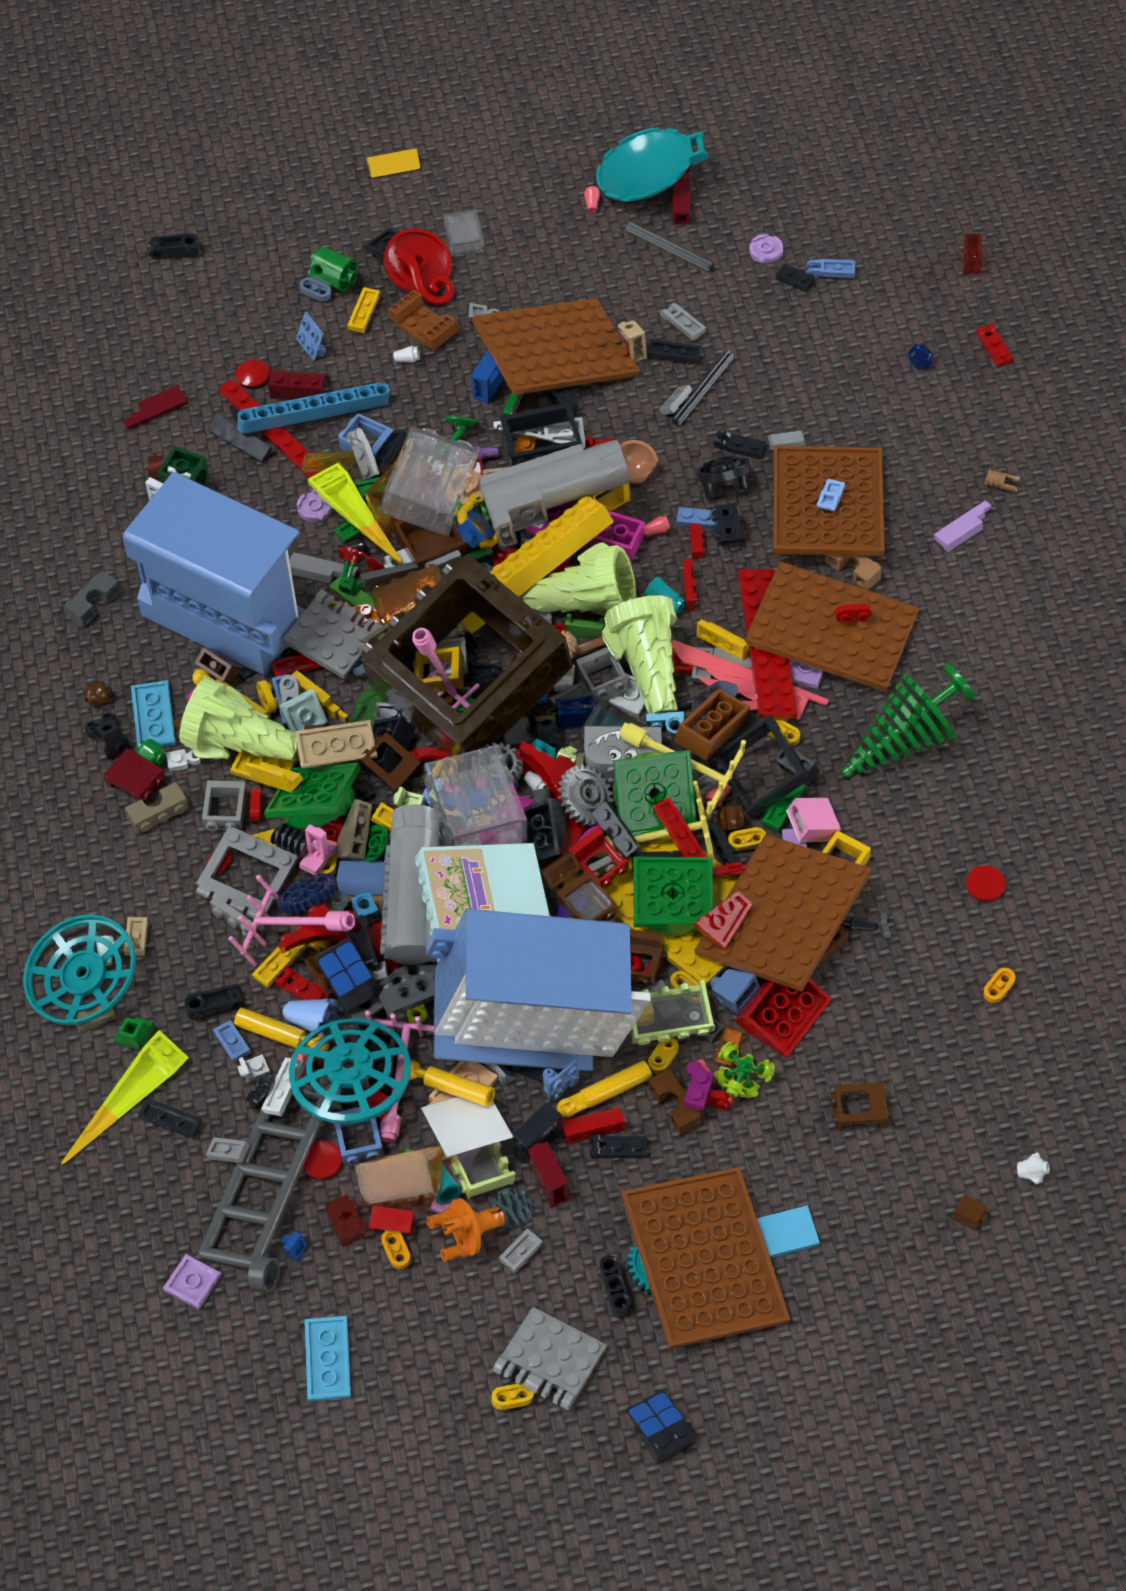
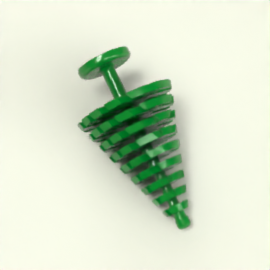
(917, 714)

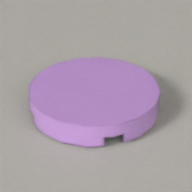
(766, 248)
(312, 507)

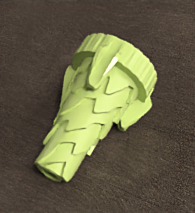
(594, 586)
(644, 636)
(224, 718)

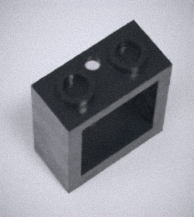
(539, 1128)

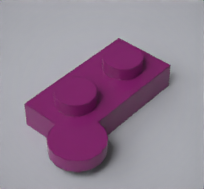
(699, 1086)

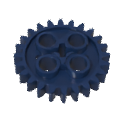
(307, 893)

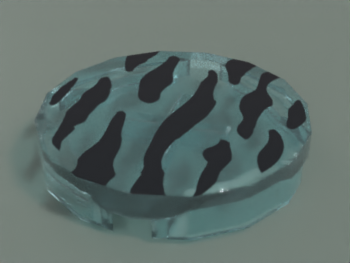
(515, 1206)

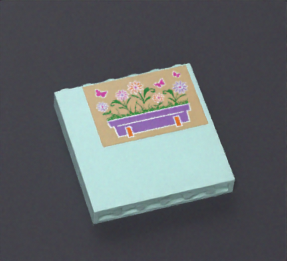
(481, 879)

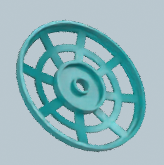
(75, 964)
(349, 1077)

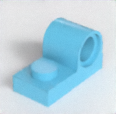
(666, 719)

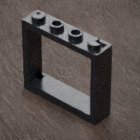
(535, 419)
(751, 737)

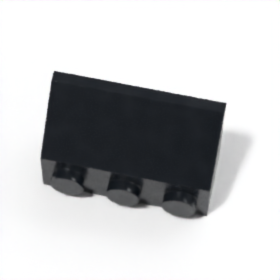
(401, 731)

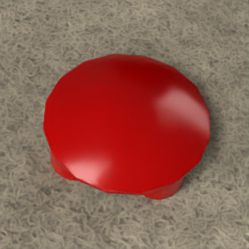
(252, 373)

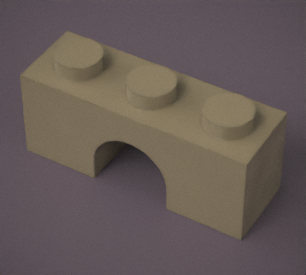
(144, 817)

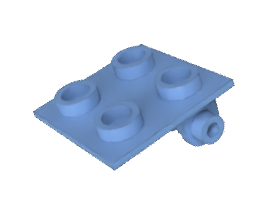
(310, 337)
(556, 1084)

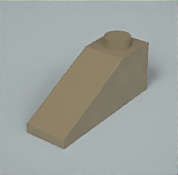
(354, 834)

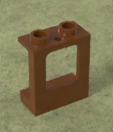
(401, 772)
(647, 944)
(878, 1105)

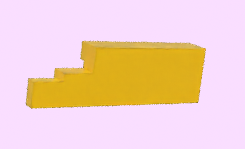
(324, 698)

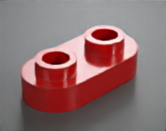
(853, 612)
(719, 1099)

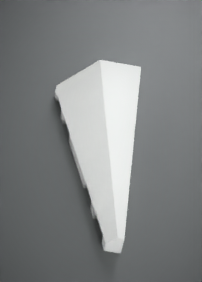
(556, 433)

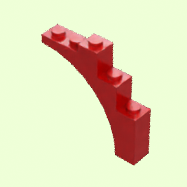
(550, 773)
(316, 933)

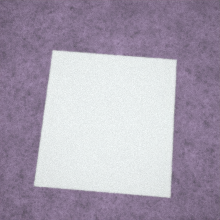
(465, 1125)

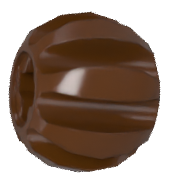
(730, 817)

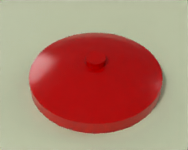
(429, 252)

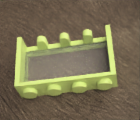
(674, 1014)
(481, 1169)

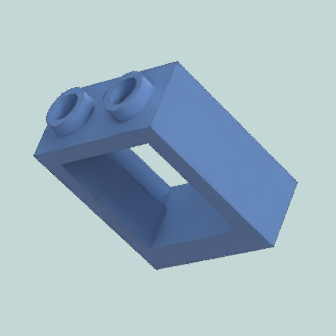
(369, 426)
(356, 1155)

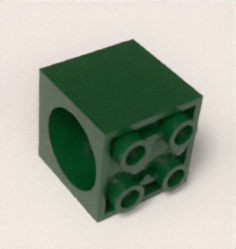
(185, 464)

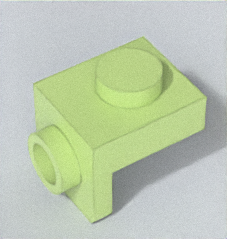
(405, 797)

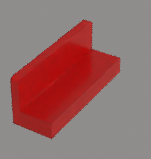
(598, 1123)

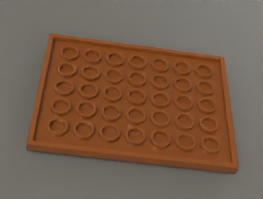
(555, 346)
(857, 521)
(801, 625)
(794, 911)
(704, 1257)

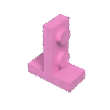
(318, 848)

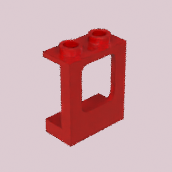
(589, 847)

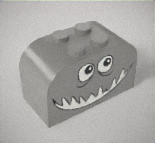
(605, 745)

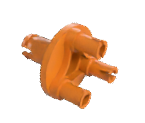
(466, 1227)

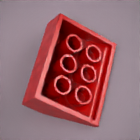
(782, 1014)

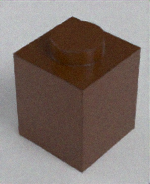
(970, 1213)

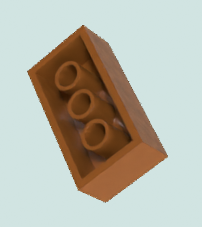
(712, 724)

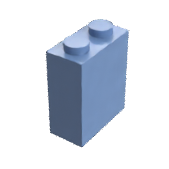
(361, 877)

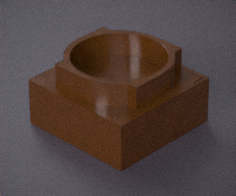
(425, 545)

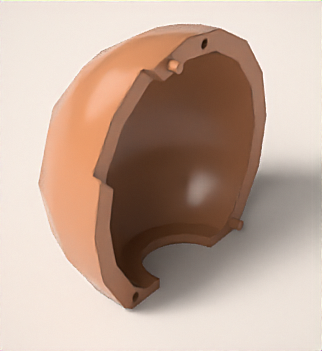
(639, 459)

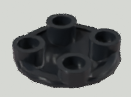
(256, 1097)

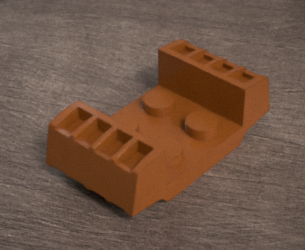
(422, 322)

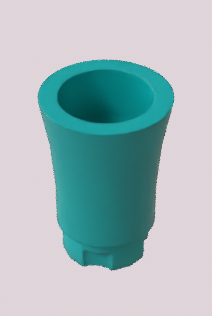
(660, 588)
(449, 1188)

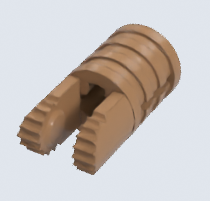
(998, 479)

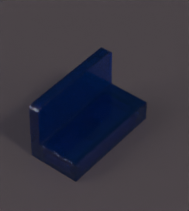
(574, 711)

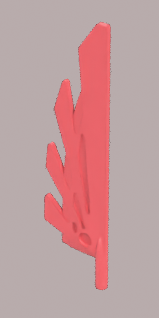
(736, 674)

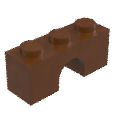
(668, 1087)

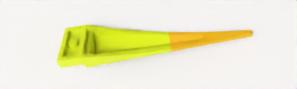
(341, 494)
(148, 1070)

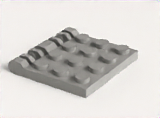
(329, 636)
(550, 1355)

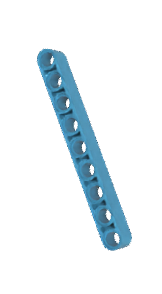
(313, 407)

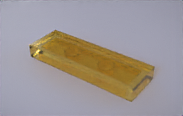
(324, 460)

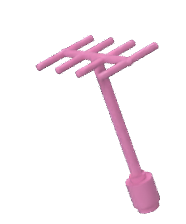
(426, 645)
(333, 921)
(391, 1122)

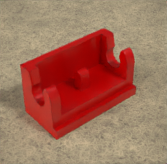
(392, 1220)

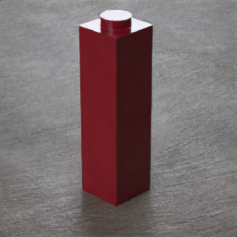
(681, 200)

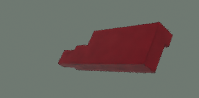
(157, 406)

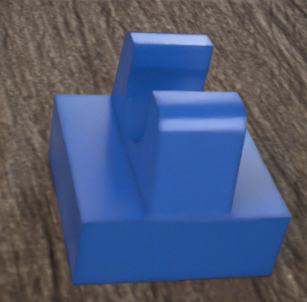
(294, 1245)

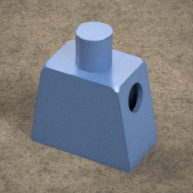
(734, 989)

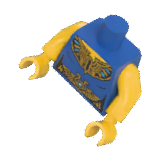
(473, 526)

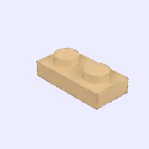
(137, 932)

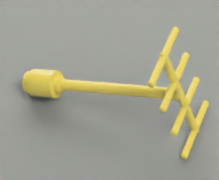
(637, 736)
(663, 833)

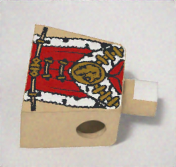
(630, 335)

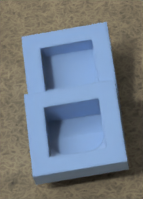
(831, 495)

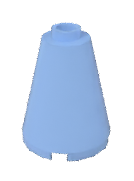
(312, 1013)

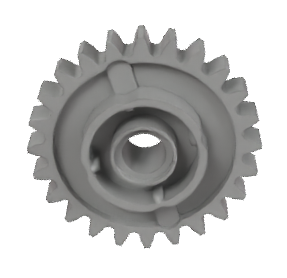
(583, 793)

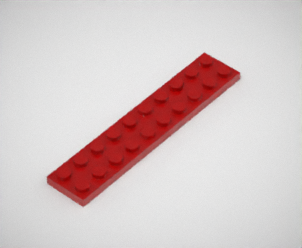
(769, 671)

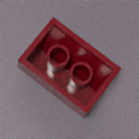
(295, 384)

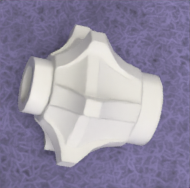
(1033, 1168)

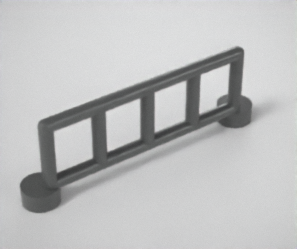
(265, 1270)

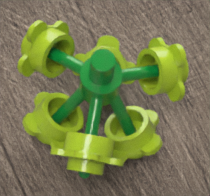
(745, 1065)

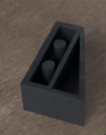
(379, 1064)

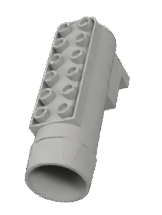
(525, 491)
(403, 910)

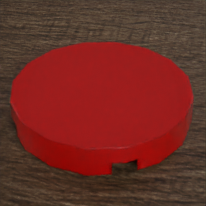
(985, 883)
(323, 1160)

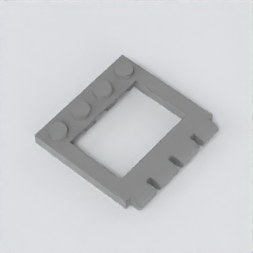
(251, 846)

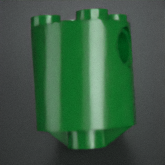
(333, 268)

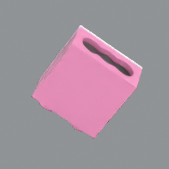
(813, 819)

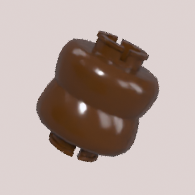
(97, 693)

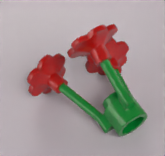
(350, 555)

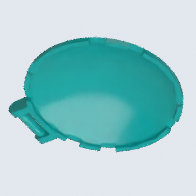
(648, 163)

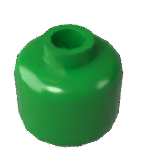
(152, 751)

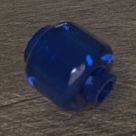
(920, 356)

